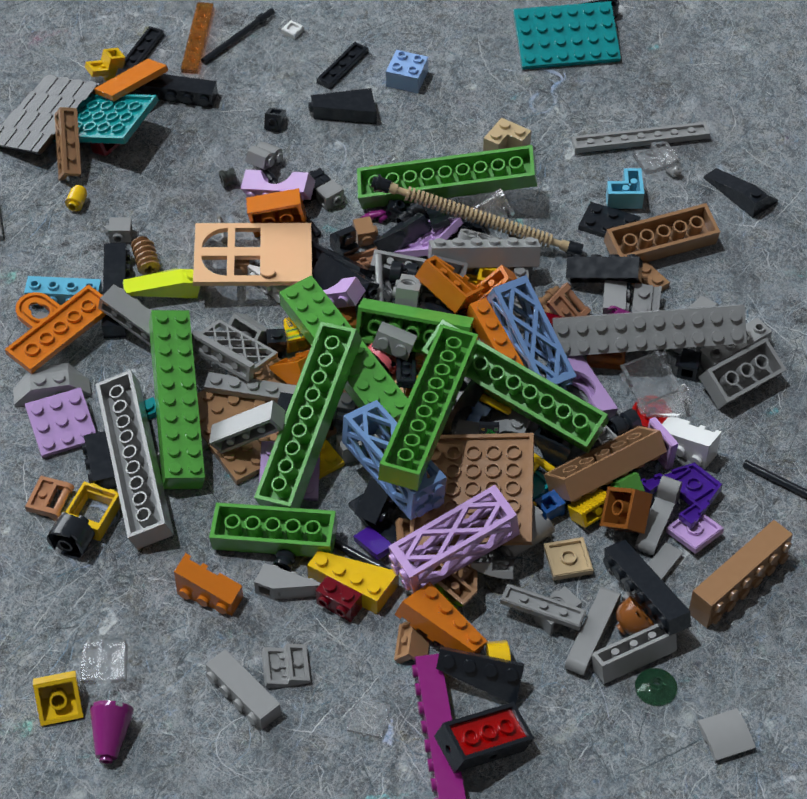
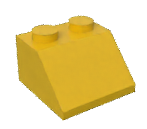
(57, 698)

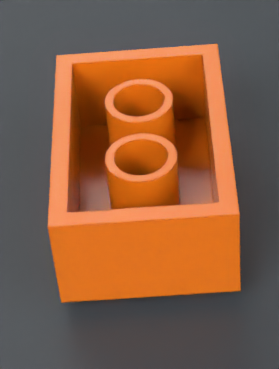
(276, 208)

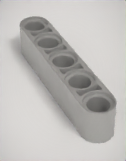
(592, 631)

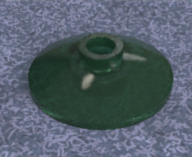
(656, 694)

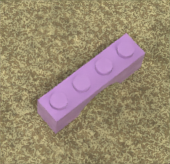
(257, 183)
(345, 292)
(591, 386)

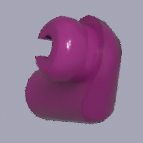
(380, 214)

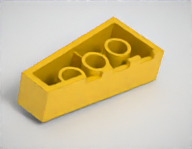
(371, 581)

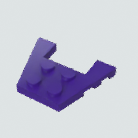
(697, 490)

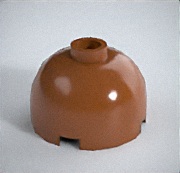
(632, 617)

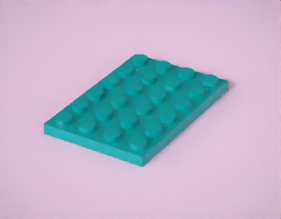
(566, 35)
(113, 120)

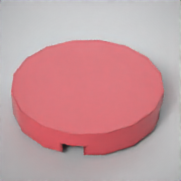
(384, 360)

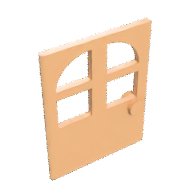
(282, 253)

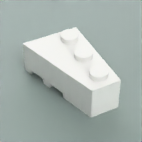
(694, 442)

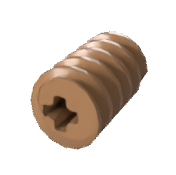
(145, 255)

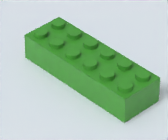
(411, 319)
(272, 528)

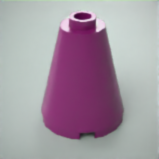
(109, 728)

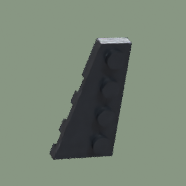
(484, 672)

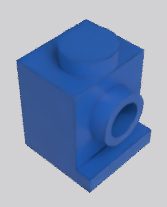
(551, 505)

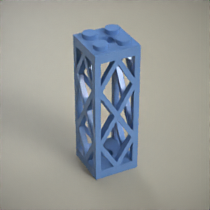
(541, 328)
(360, 426)

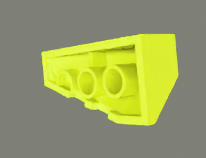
(168, 283)

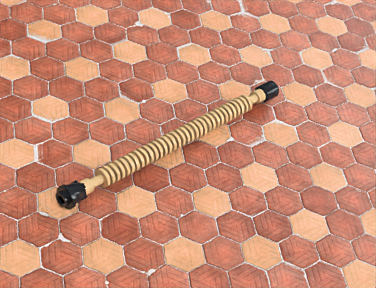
(384, 185)

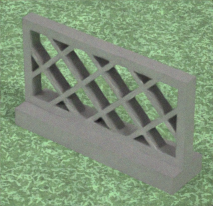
(227, 356)

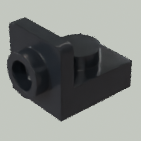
(274, 119)

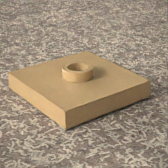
(568, 558)

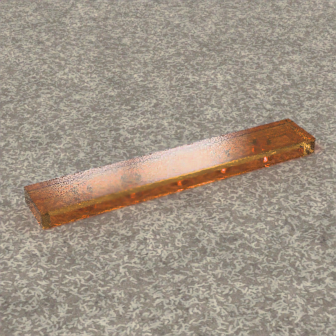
(197, 38)

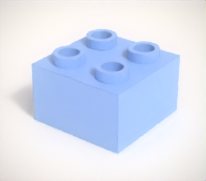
(407, 71)

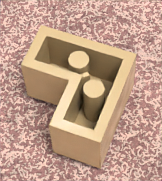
(506, 135)

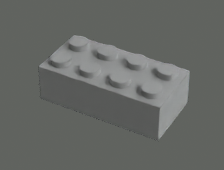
(742, 373)

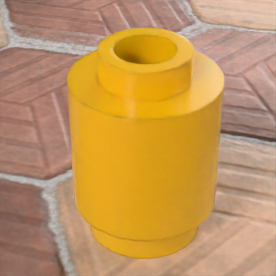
(76, 198)

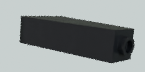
(345, 106)
(331, 270)

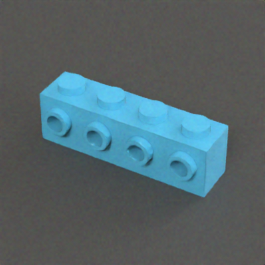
(60, 288)

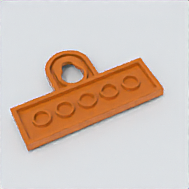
(55, 331)

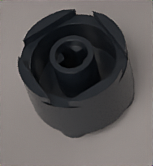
(71, 535)

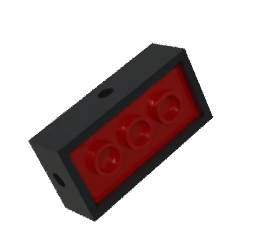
(483, 737)

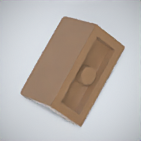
(410, 643)

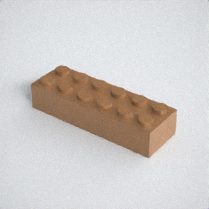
(664, 234)
(606, 463)
(740, 574)

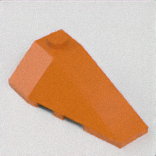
(290, 369)

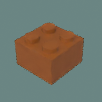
(626, 510)

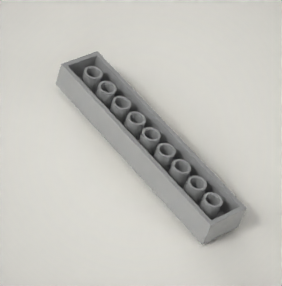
(651, 330)
(134, 460)

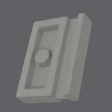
(646, 298)

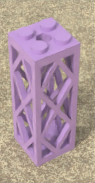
(500, 530)

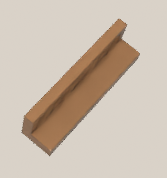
(67, 142)

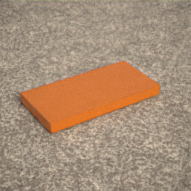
(131, 79)

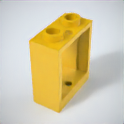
(101, 495)

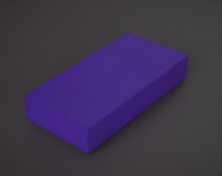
(372, 542)

